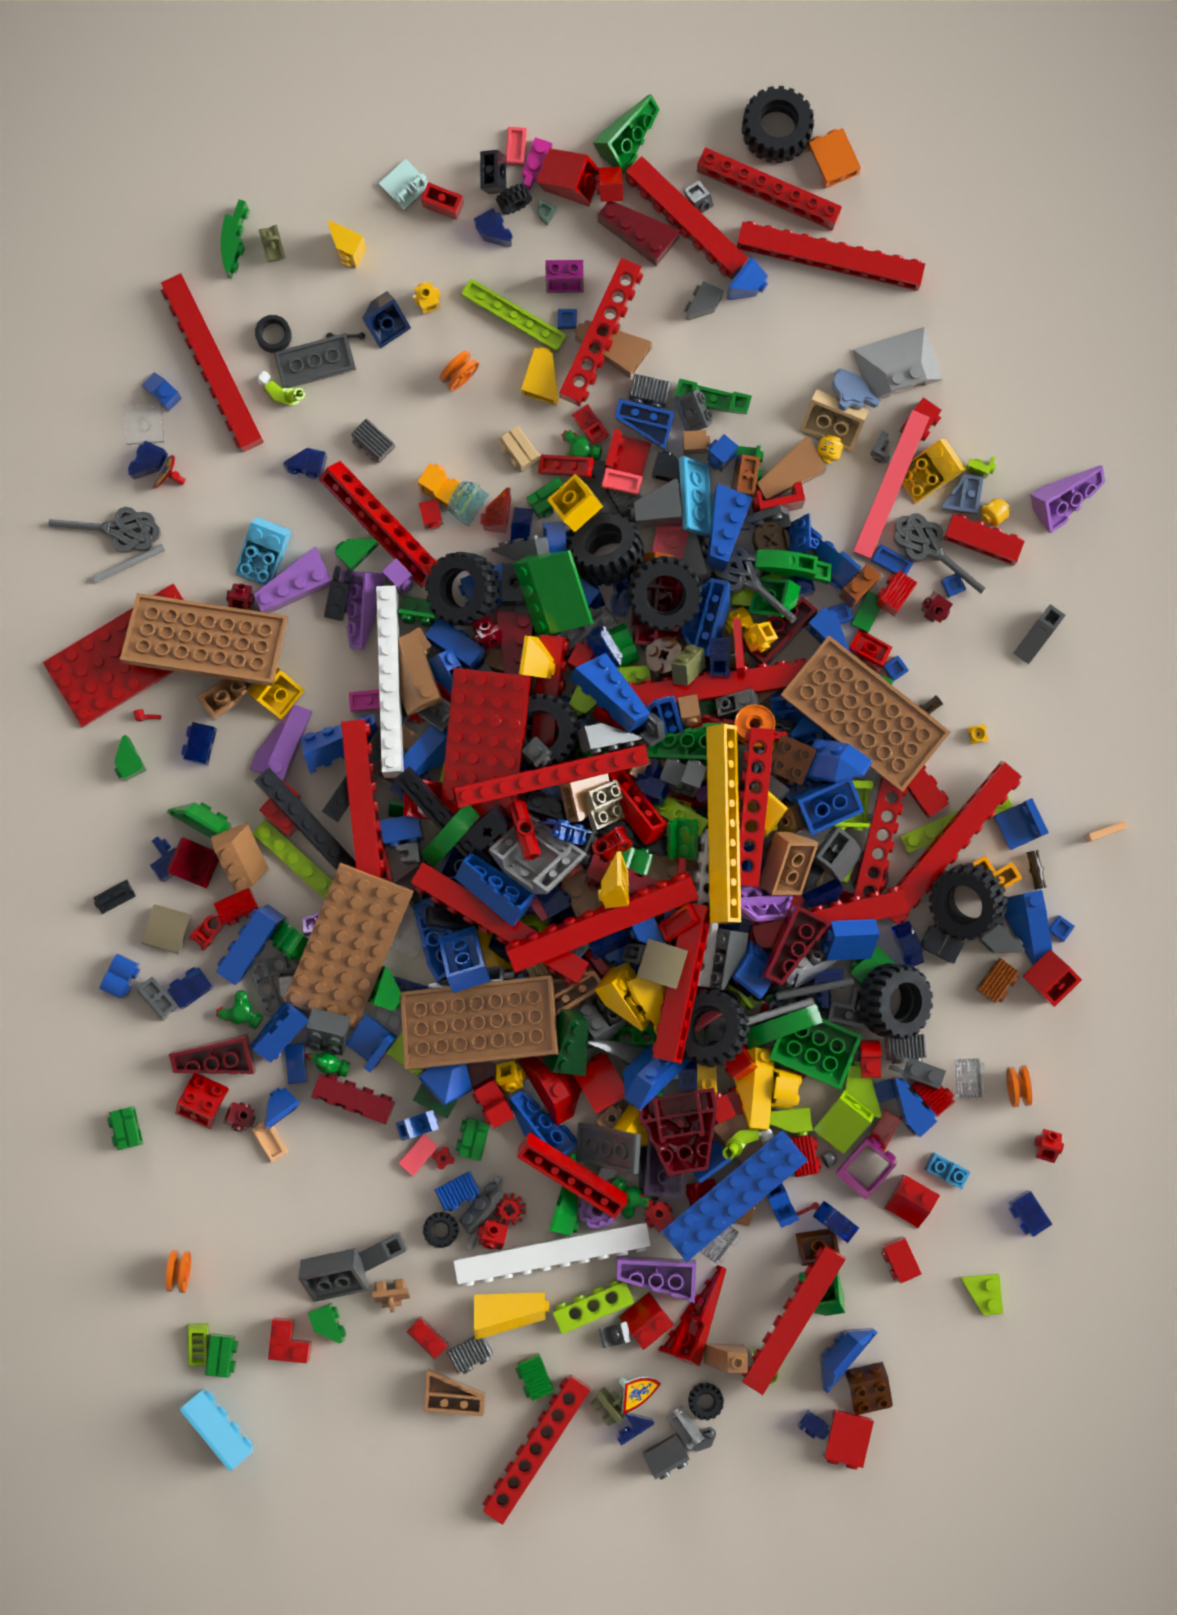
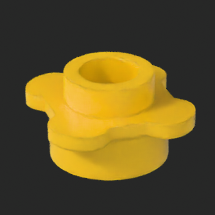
(981, 729)

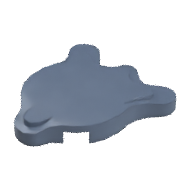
(852, 391)

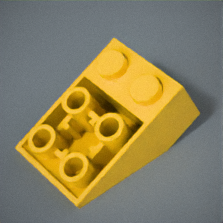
(932, 470)
(617, 996)

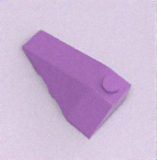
(1059, 499)
(361, 606)
(282, 744)

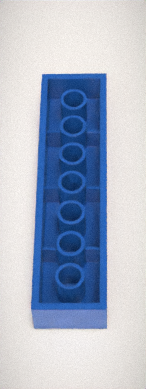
(734, 1196)

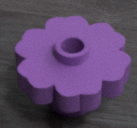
(594, 1219)

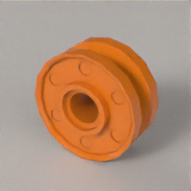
(459, 370)
(753, 715)
(1019, 1086)
(178, 1271)

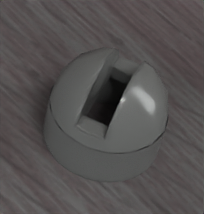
(829, 1158)

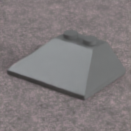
(897, 363)
(544, 872)

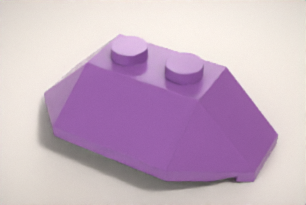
(762, 906)

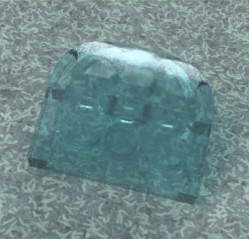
(467, 501)

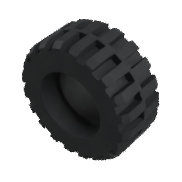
(777, 101)
(612, 566)
(441, 583)
(664, 619)
(566, 721)
(951, 917)
(914, 1005)
(734, 1035)

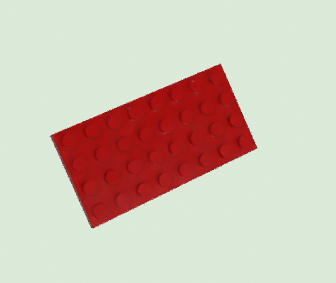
(92, 673)
(484, 732)

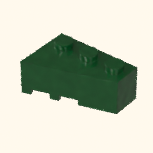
(572, 1044)

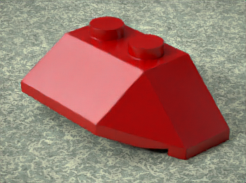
(556, 1090)

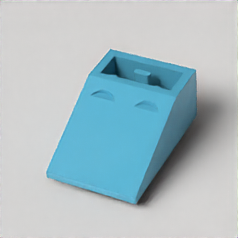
(263, 551)

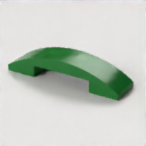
(716, 399)
(450, 835)
(783, 1026)

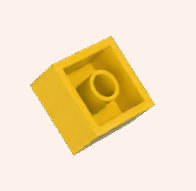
(575, 503)

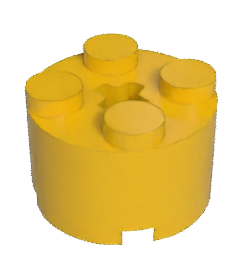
(785, 1088)

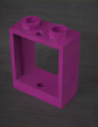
(564, 273)
(853, 1181)

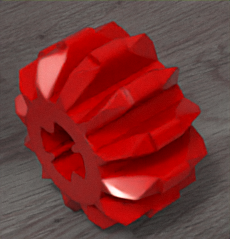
(515, 1205)

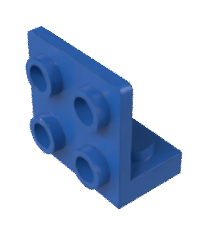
(1021, 824)
(371, 1041)

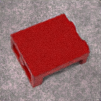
(793, 501)
(848, 1439)

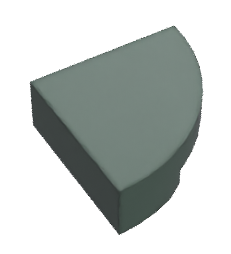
(546, 211)

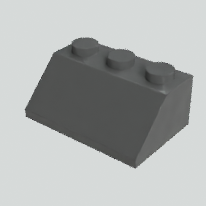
(333, 1275)

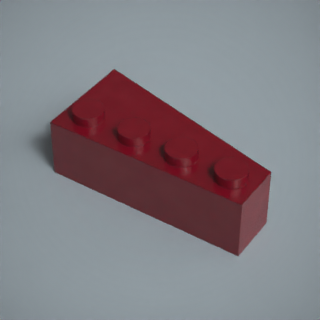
(598, 869)

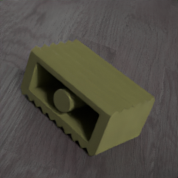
(688, 665)

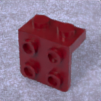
(193, 862)

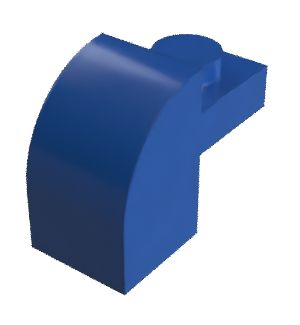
(417, 1125)
(782, 1206)

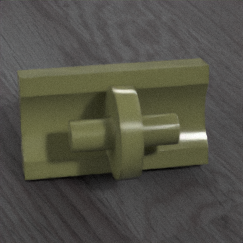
(272, 243)
(612, 1404)

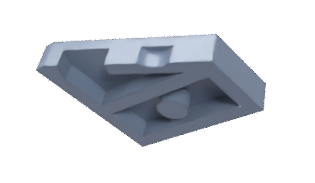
(965, 496)

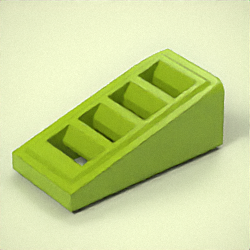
(198, 1328)

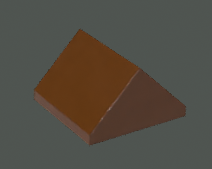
(810, 1242)

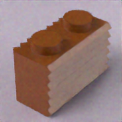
(859, 585)
(997, 981)

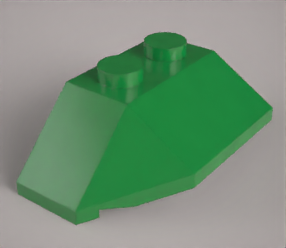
(201, 818)

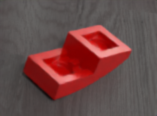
(590, 425)

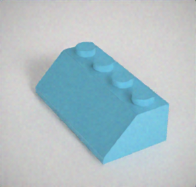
(217, 1429)

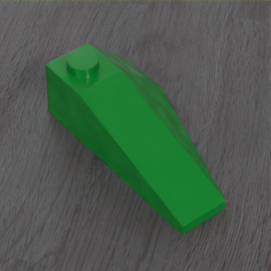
(624, 136)
(683, 745)
(565, 1212)

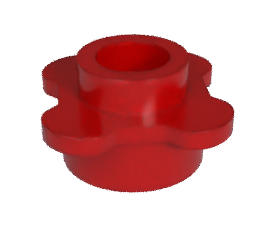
(448, 1158)

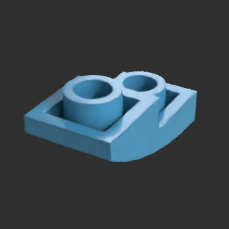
(947, 1170)

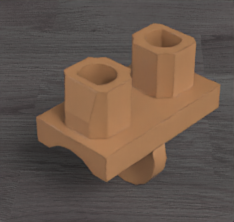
(392, 1297)

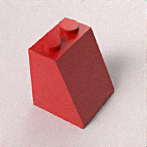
(569, 176)
(601, 1084)

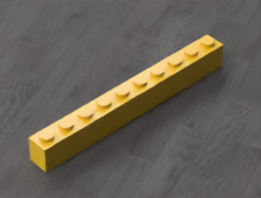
(723, 824)

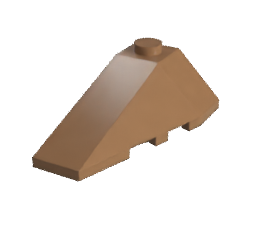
(417, 680)
(223, 696)

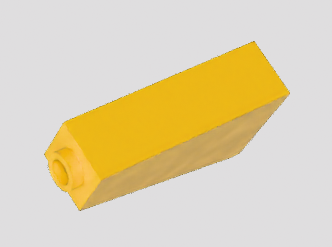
(507, 1311)

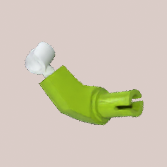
(280, 395)
(739, 1140)

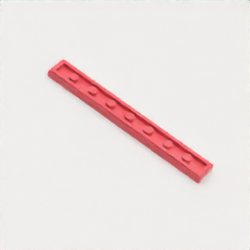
(891, 484)

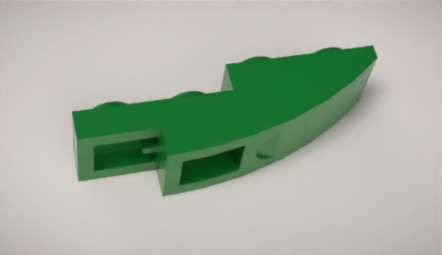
(231, 244)
(793, 563)

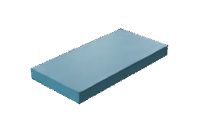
(695, 496)

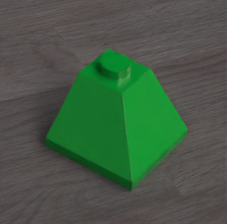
(782, 589)
(385, 991)
(833, 1300)

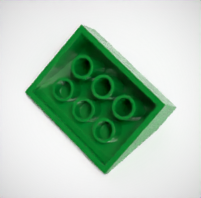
(553, 592)
(818, 1052)

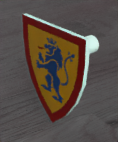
(637, 1392)

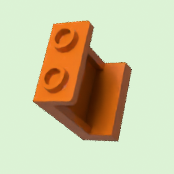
(834, 157)

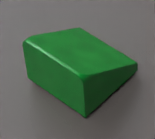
(395, 809)

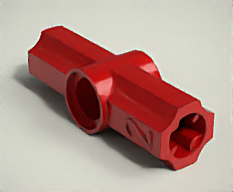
(527, 841)

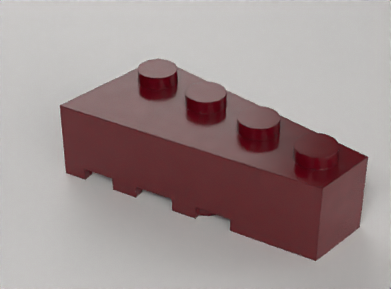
(639, 231)
(514, 628)
(785, 631)
(793, 943)
(221, 1056)
(353, 1099)

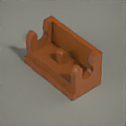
(745, 474)

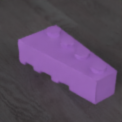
(294, 583)
(660, 1274)

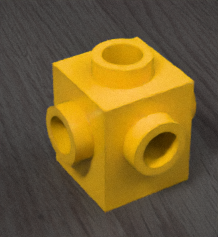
(427, 297)
(745, 617)
(760, 636)
(509, 1076)

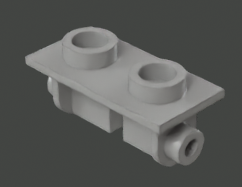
(685, 1427)

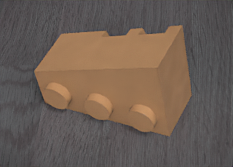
(571, 996)
(451, 1396)

